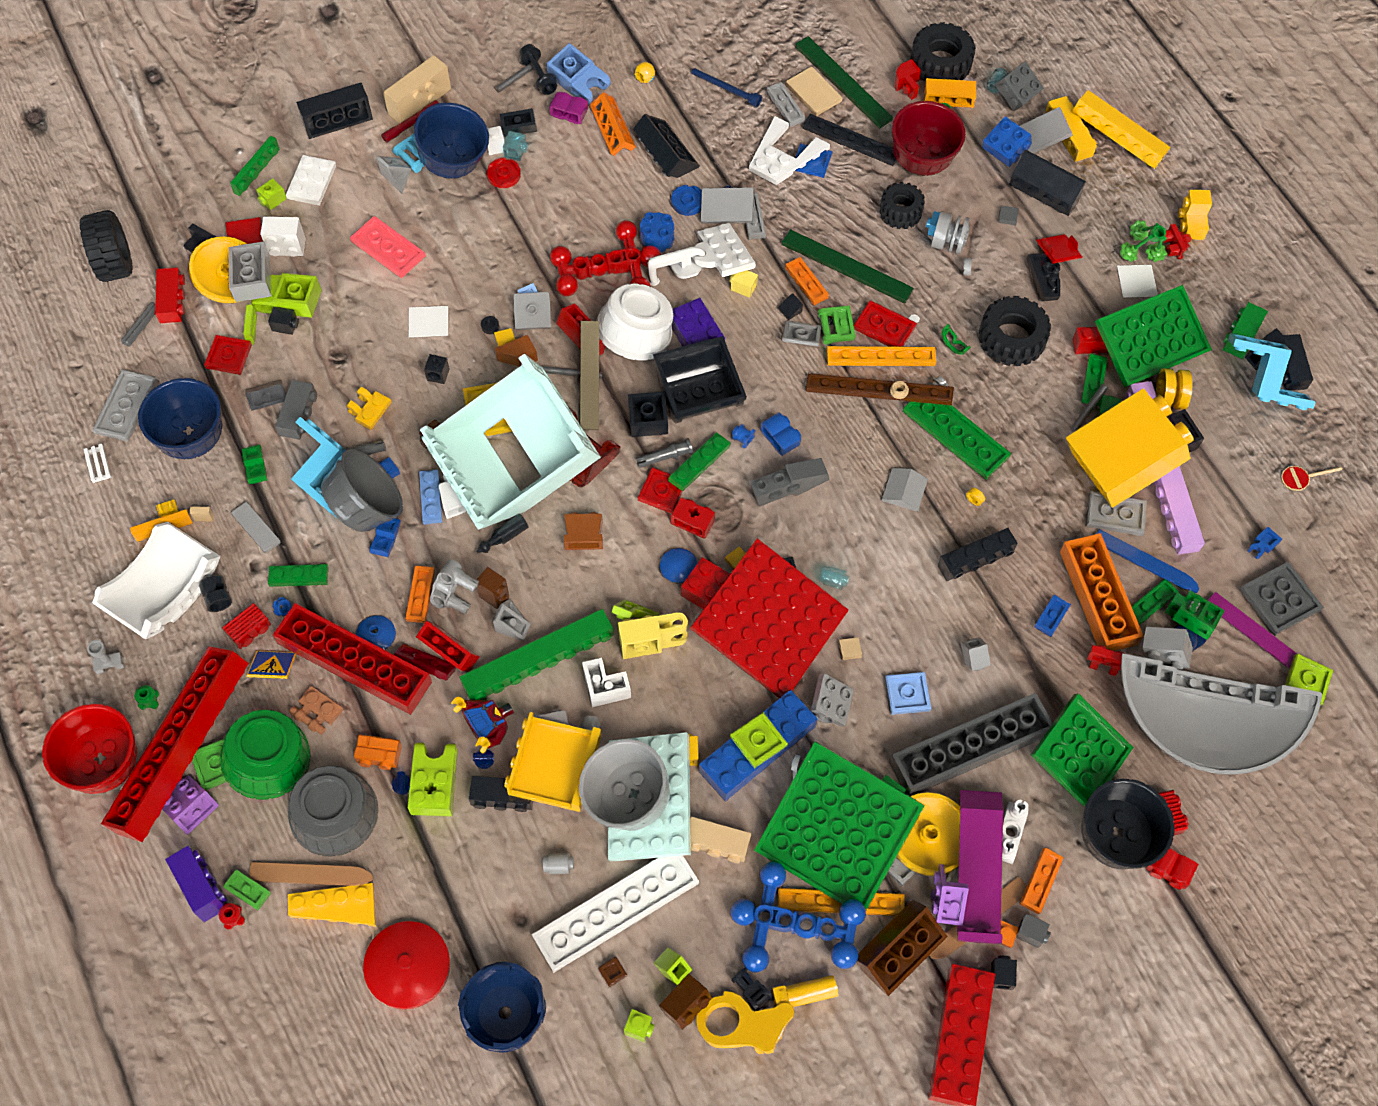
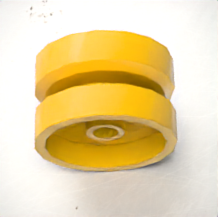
(1175, 387)

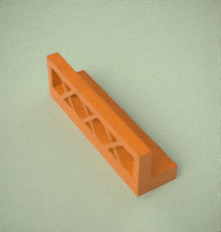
(614, 120)

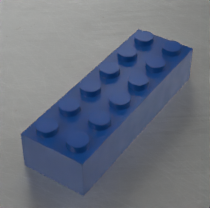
(729, 769)

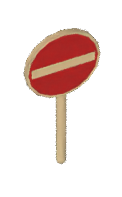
(1297, 478)

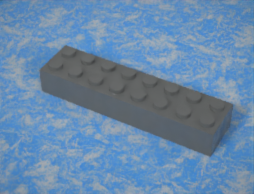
(971, 745)

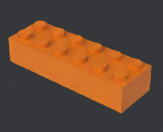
(1101, 593)

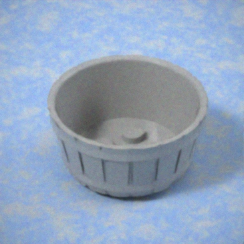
(611, 776)

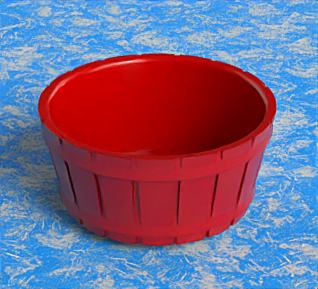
(80, 738)

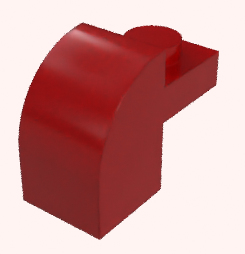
(907, 78)

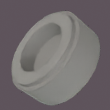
(967, 267)

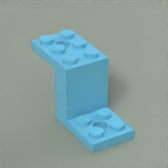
(1271, 371)
(319, 464)

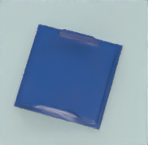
(817, 166)

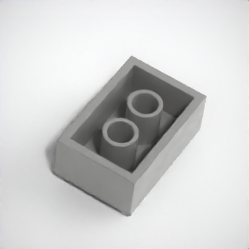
(249, 271)

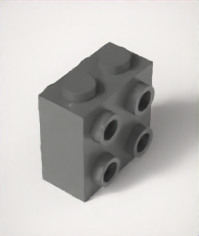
(1019, 86)

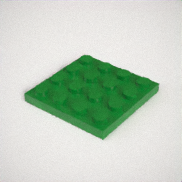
(1081, 749)

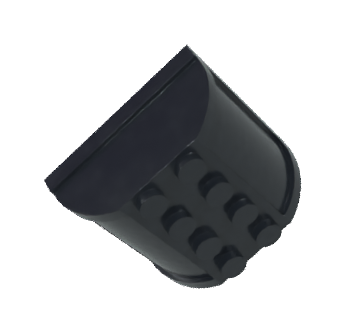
(698, 379)

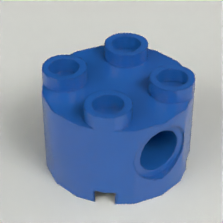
(657, 230)

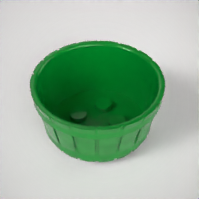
(264, 755)

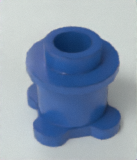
(743, 435)

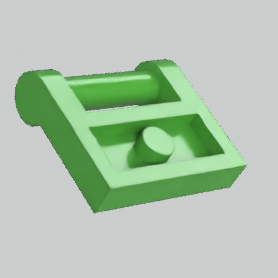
(842, 323)

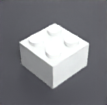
(283, 236)

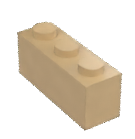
(719, 840)

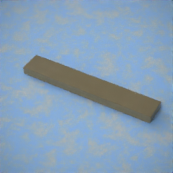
(589, 376)

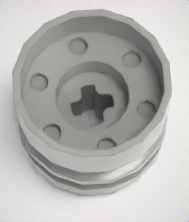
(950, 232)

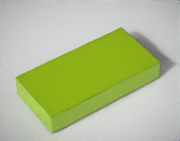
(250, 324)

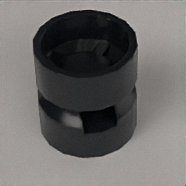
(215, 593)

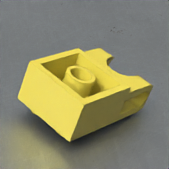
(651, 634)

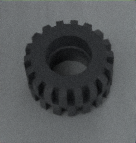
(902, 216)

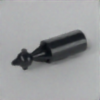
(504, 533)

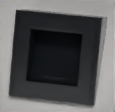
(791, 307)

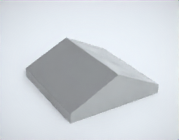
(802, 333)
(905, 488)

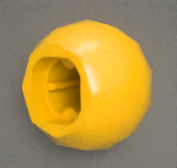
(645, 72)

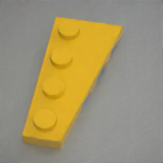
(338, 904)

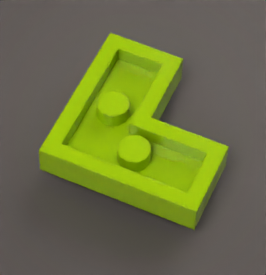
(627, 610)

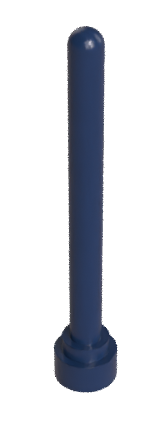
(753, 98)

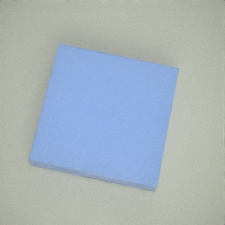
(908, 693)

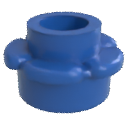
(286, 606)

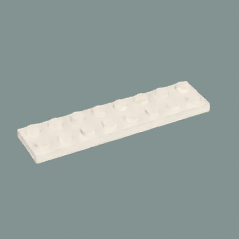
(614, 910)

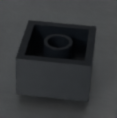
(648, 414)

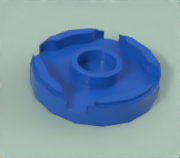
(687, 200)

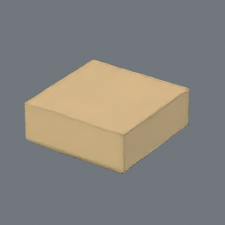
(202, 514)
(850, 648)

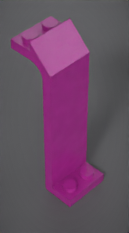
(981, 865)

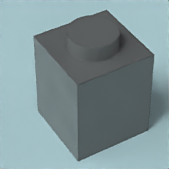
(1033, 931)

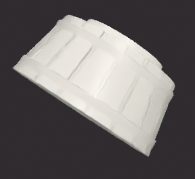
(636, 322)

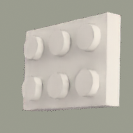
(311, 180)

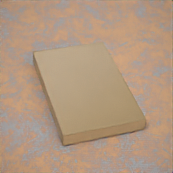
(814, 91)

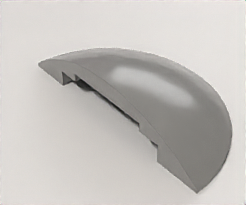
(1215, 720)

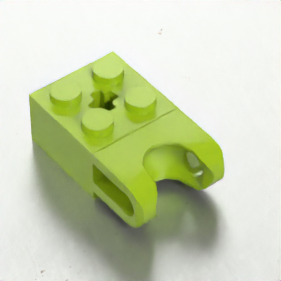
(292, 293)
(431, 775)

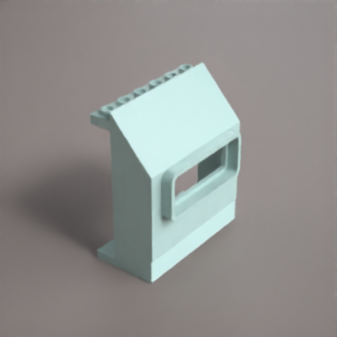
(540, 424)

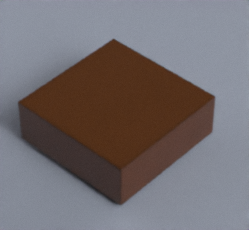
(612, 972)

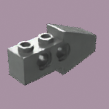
(793, 479)

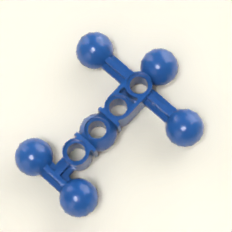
(745, 912)

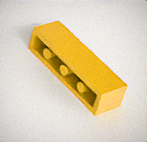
(1081, 144)

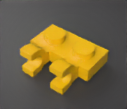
(373, 409)

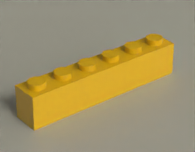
(1121, 129)

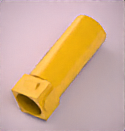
(806, 991)

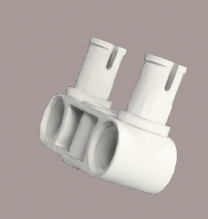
(1013, 818)

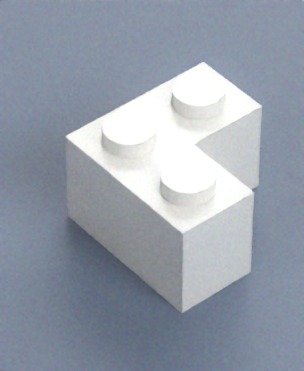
(605, 688)

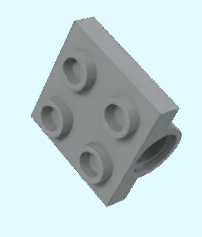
(831, 700)

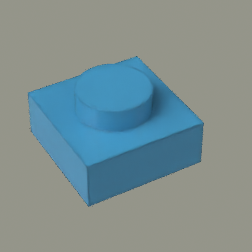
(932, 223)

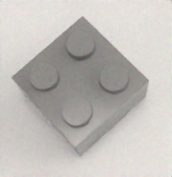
(1169, 646)

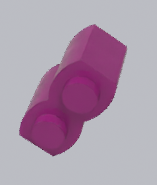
(568, 107)

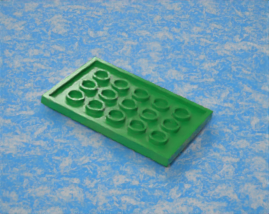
(1153, 335)

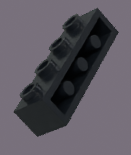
(977, 554)

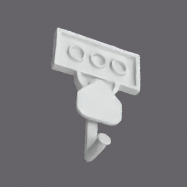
(717, 248)

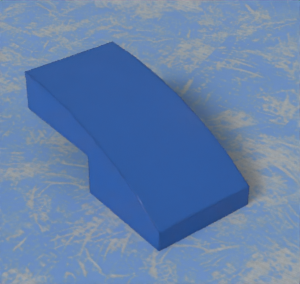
(385, 538)

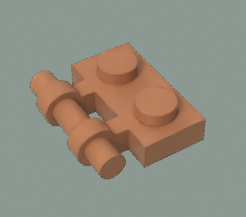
(318, 704)

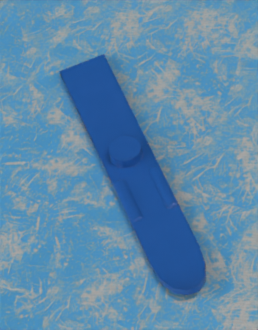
(1149, 562)

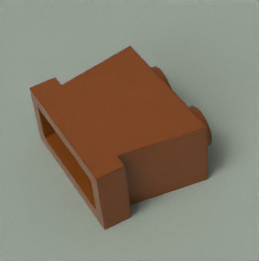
(583, 531)

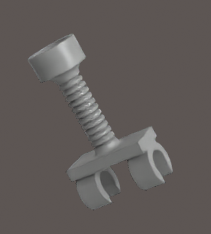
(102, 660)

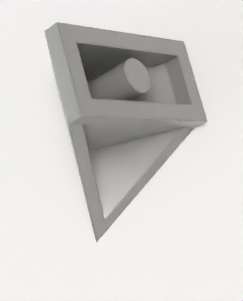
(394, 171)
(510, 621)

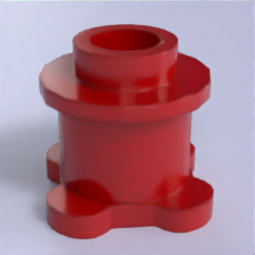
(236, 917)

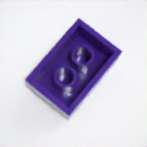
(694, 323)
(196, 883)

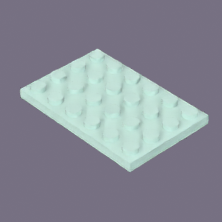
(671, 831)

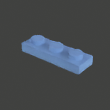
(430, 497)

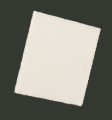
(1137, 281)
(428, 321)

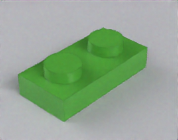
(247, 890)

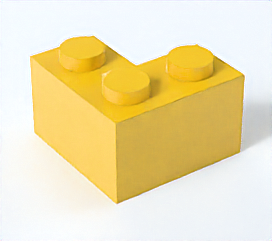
(1194, 213)

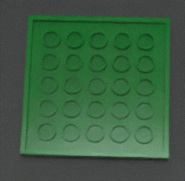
(839, 827)

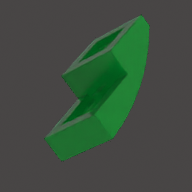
(254, 464)

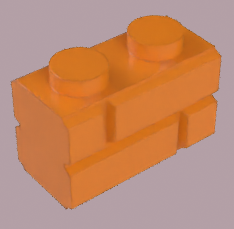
(377, 751)

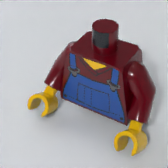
(485, 720)

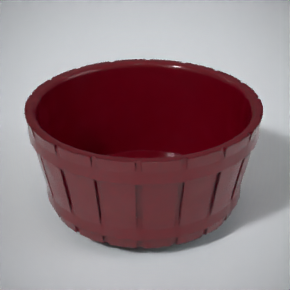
(927, 137)

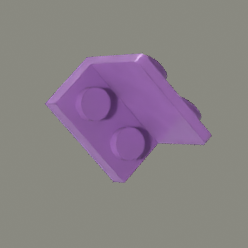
(189, 804)
(948, 899)

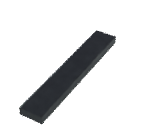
(850, 139)

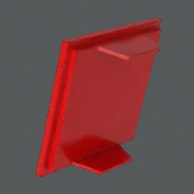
(1060, 248)

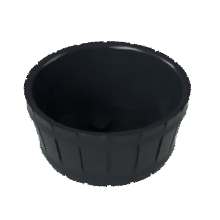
(1141, 816)

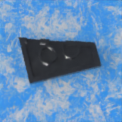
(1045, 276)

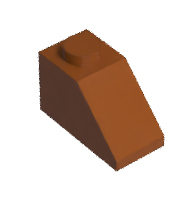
(511, 351)

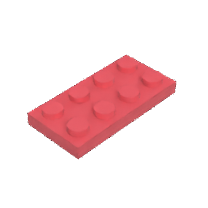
(387, 247)

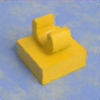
(167, 508)

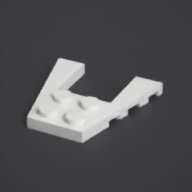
(776, 165)

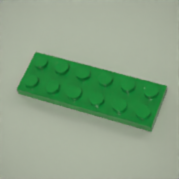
(959, 436)

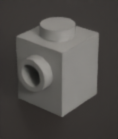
(975, 654)

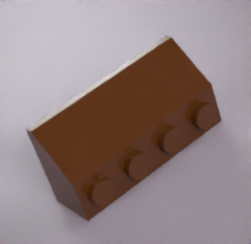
(901, 947)

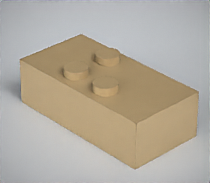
(417, 89)

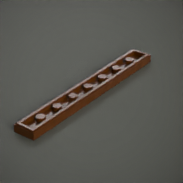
(878, 389)

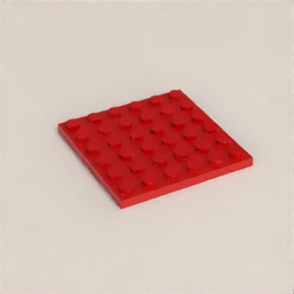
(769, 619)

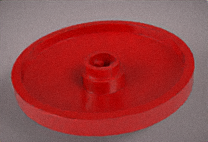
(406, 965)

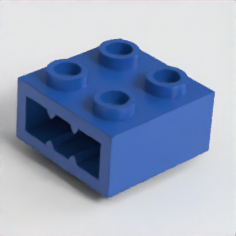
(1007, 141)

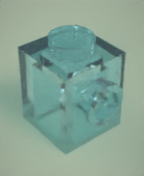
(515, 146)

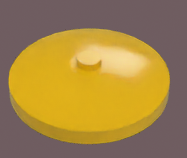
(211, 268)
(933, 837)

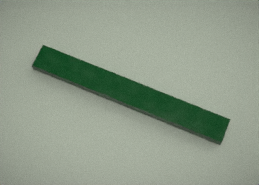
(844, 82)
(847, 266)

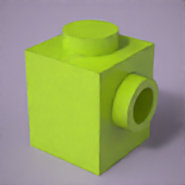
(271, 194)
(672, 966)
(639, 1026)

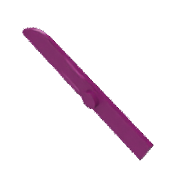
(1254, 631)

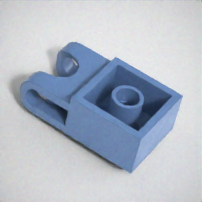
(577, 73)

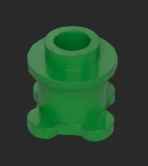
(146, 697)

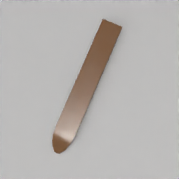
(309, 874)
(1010, 896)

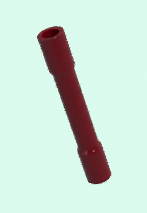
(396, 130)

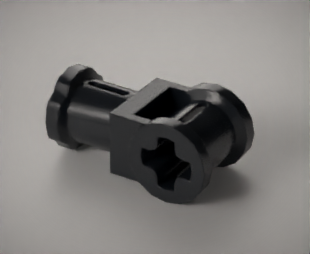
(752, 990)

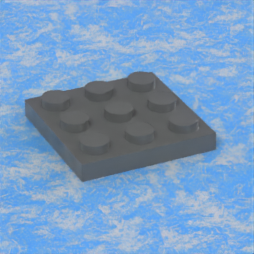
(1281, 598)

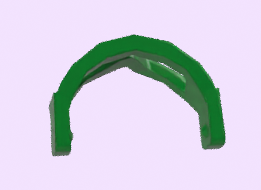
(946, 329)

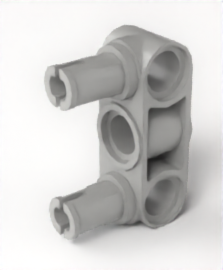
(446, 584)

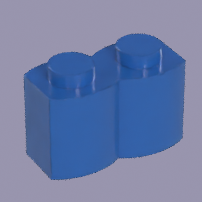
(780, 433)

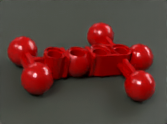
(614, 262)

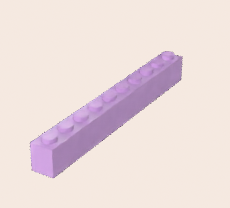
(1175, 499)

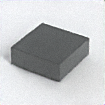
(1008, 215)

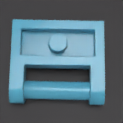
(410, 144)

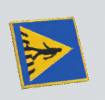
(271, 664)

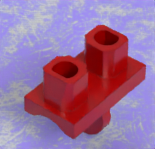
(1178, 242)

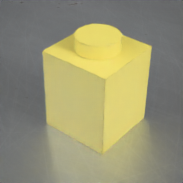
(744, 283)

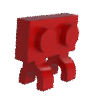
(1101, 655)

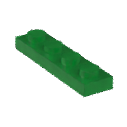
(255, 166)
(699, 461)

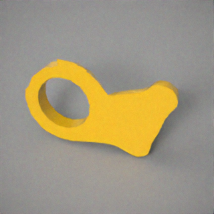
(755, 1029)

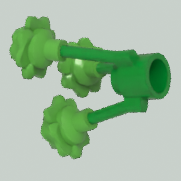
(1139, 232)

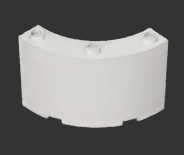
(158, 582)

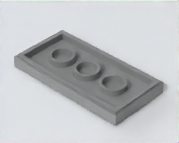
(121, 409)

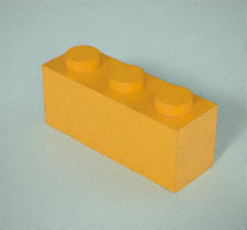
(954, 92)

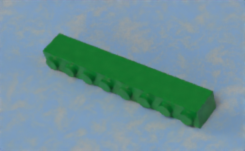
(537, 656)

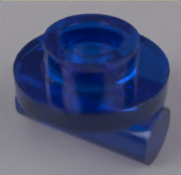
(484, 760)
(401, 783)

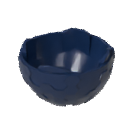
(496, 988)

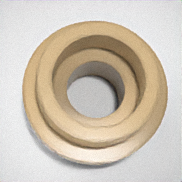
(899, 385)

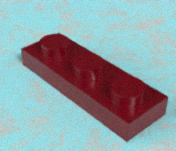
(426, 662)

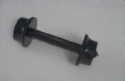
(546, 82)

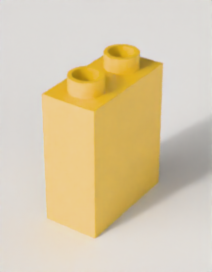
(1130, 446)

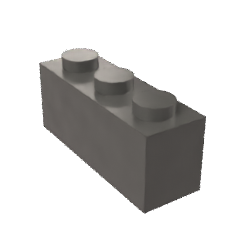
(296, 404)

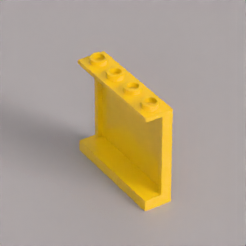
(551, 762)

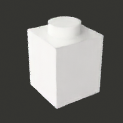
(496, 140)

